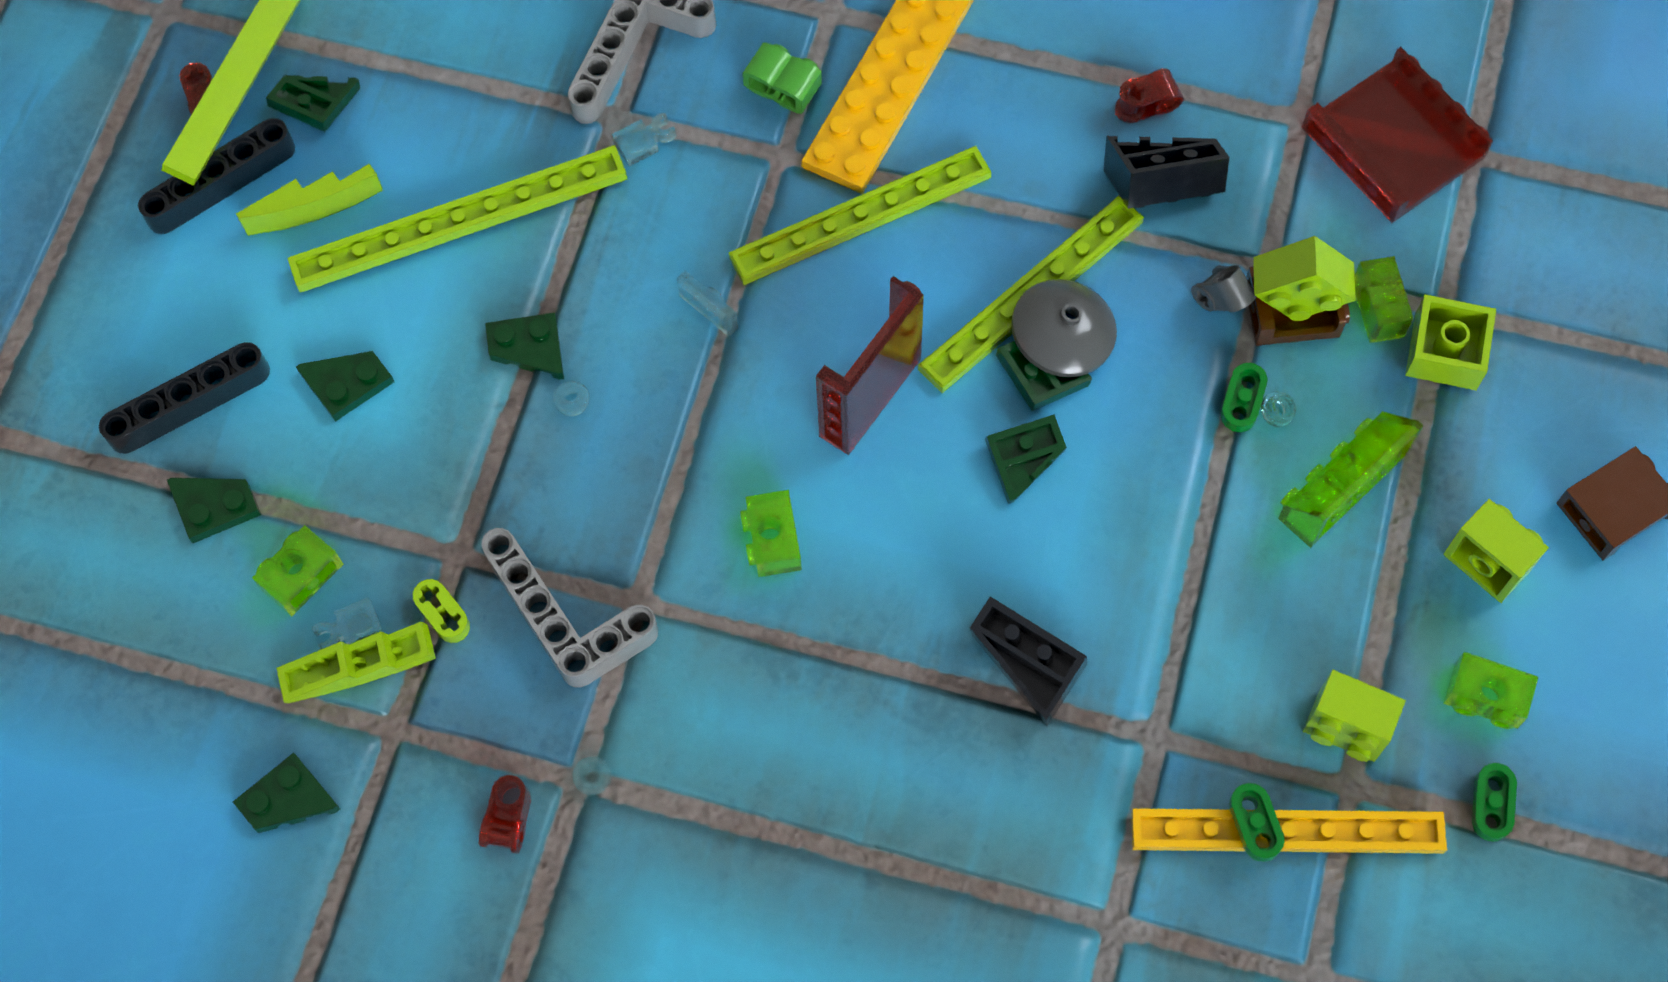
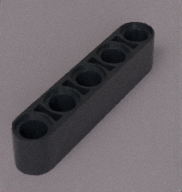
(234, 175)
(167, 398)

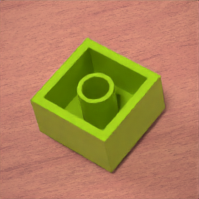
(1304, 278)
(1451, 342)
(1495, 550)
(1353, 716)

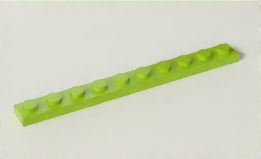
(457, 218)

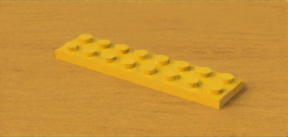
(883, 90)

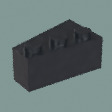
(1165, 171)
(1029, 657)

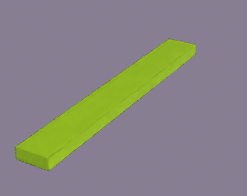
(228, 89)
(859, 215)
(993, 323)

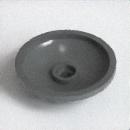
(1060, 343)

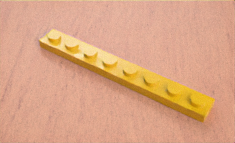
(1301, 829)

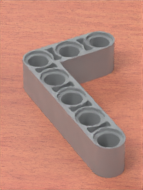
(624, 37)
(553, 619)

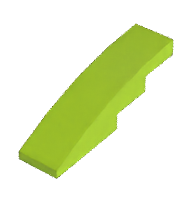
(297, 205)
(355, 664)

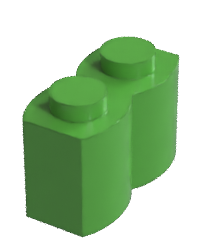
(782, 77)

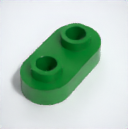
(1242, 399)
(1494, 804)
(1256, 823)

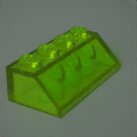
(1348, 476)

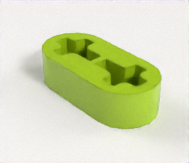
(447, 606)

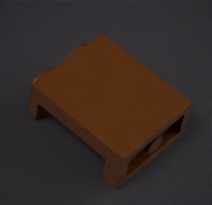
(1275, 327)
(1617, 502)

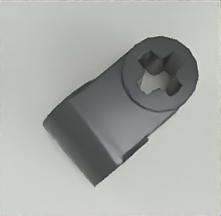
(1224, 290)

